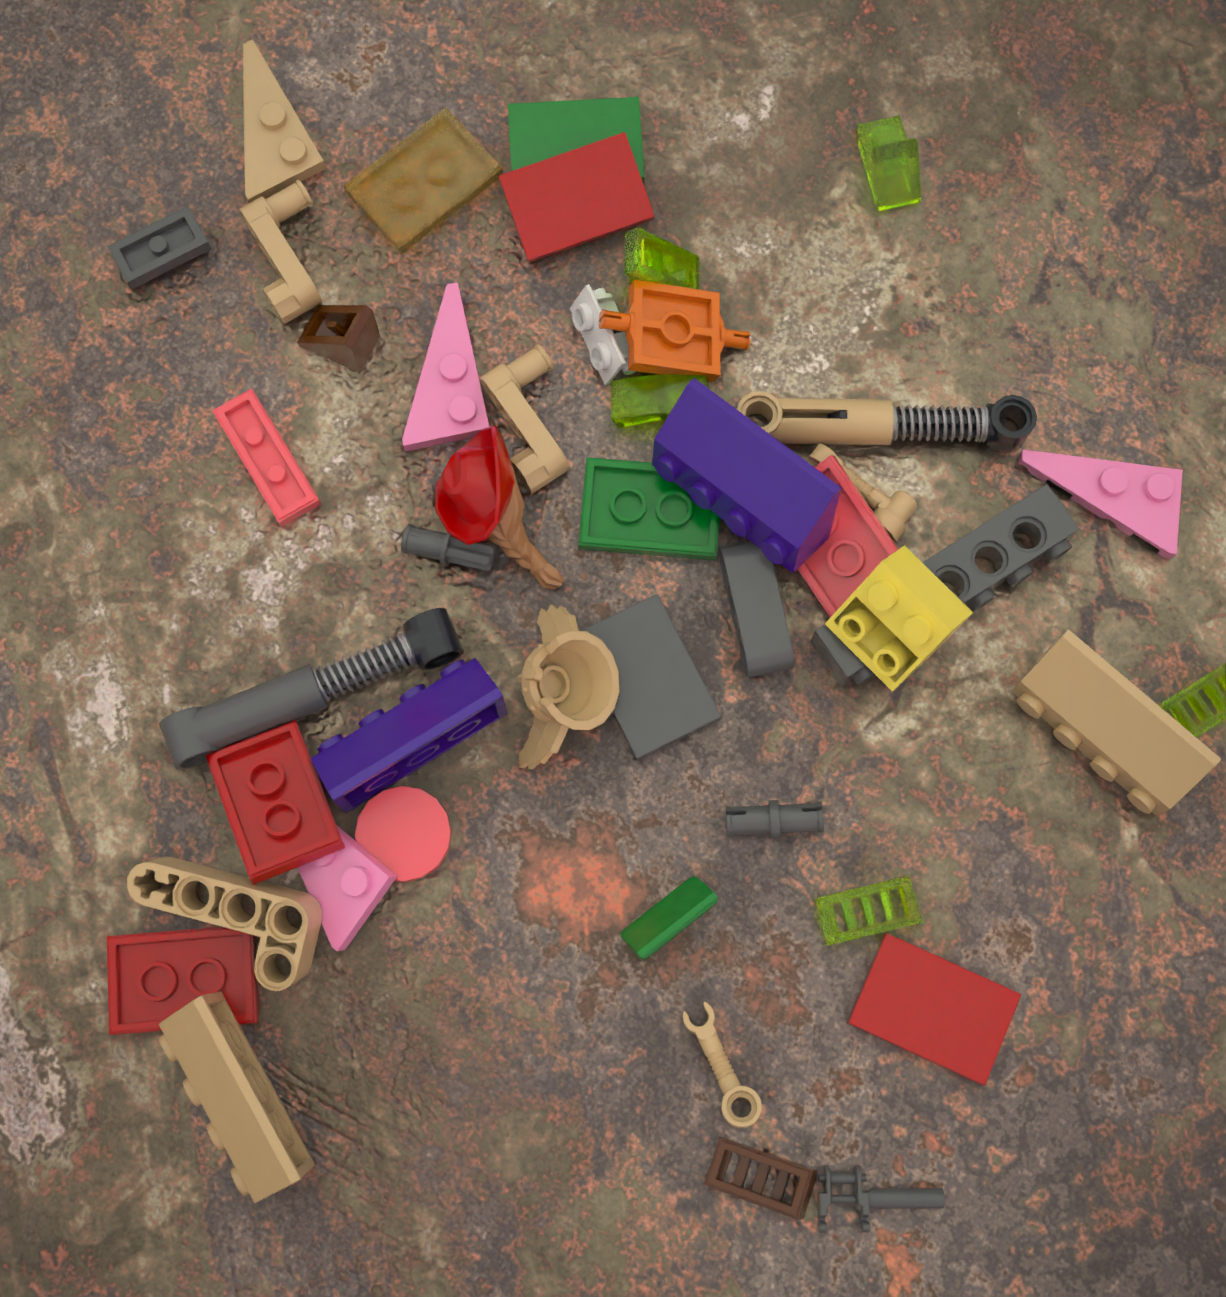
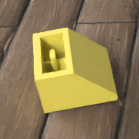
(898, 617)

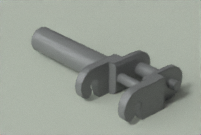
(874, 1198)

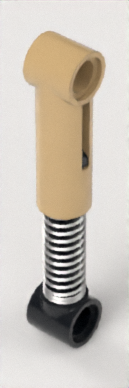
(880, 422)

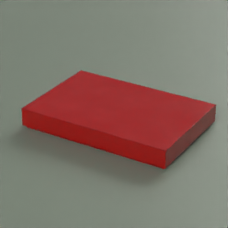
(576, 197)
(274, 802)
(168, 969)
(934, 1009)

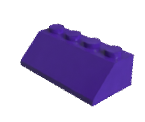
(745, 477)
(409, 734)

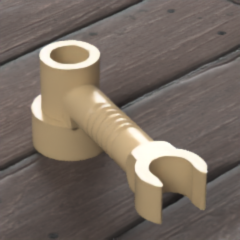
(891, 511)
(724, 1073)

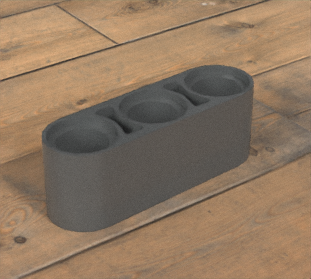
(756, 609)

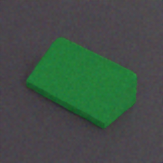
(668, 917)

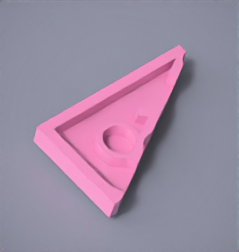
(449, 392)
(1129, 494)
(347, 888)

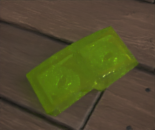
(647, 397)

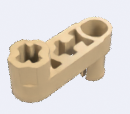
(294, 290)
(542, 457)

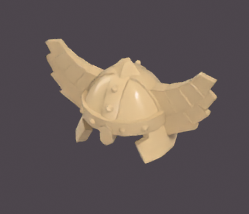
(565, 684)

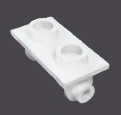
(606, 350)

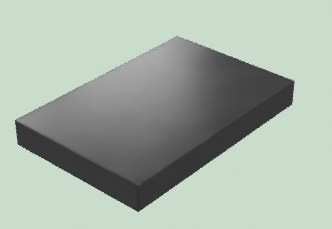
(658, 682)

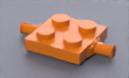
(674, 330)

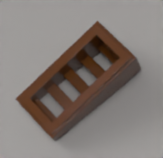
(803, 1189)

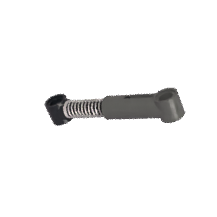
(198, 731)

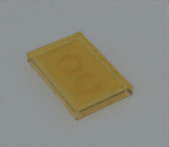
(423, 180)

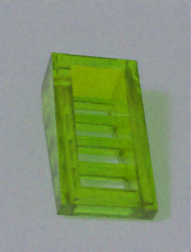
(1198, 705)
(829, 921)

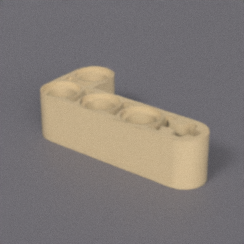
(226, 911)

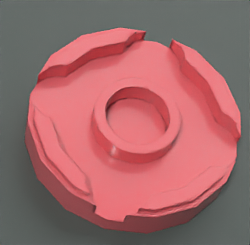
(405, 832)

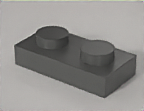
(159, 247)

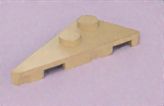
(274, 138)

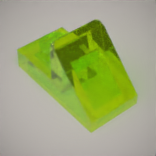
(890, 162)
(659, 261)

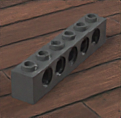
(1036, 515)

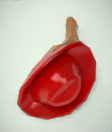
(482, 501)

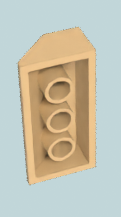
(1114, 725)
(236, 1096)

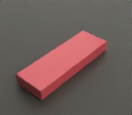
(266, 457)

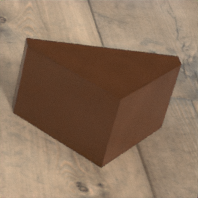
(342, 334)

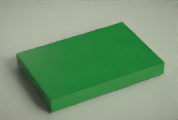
(557, 127)
(640, 513)

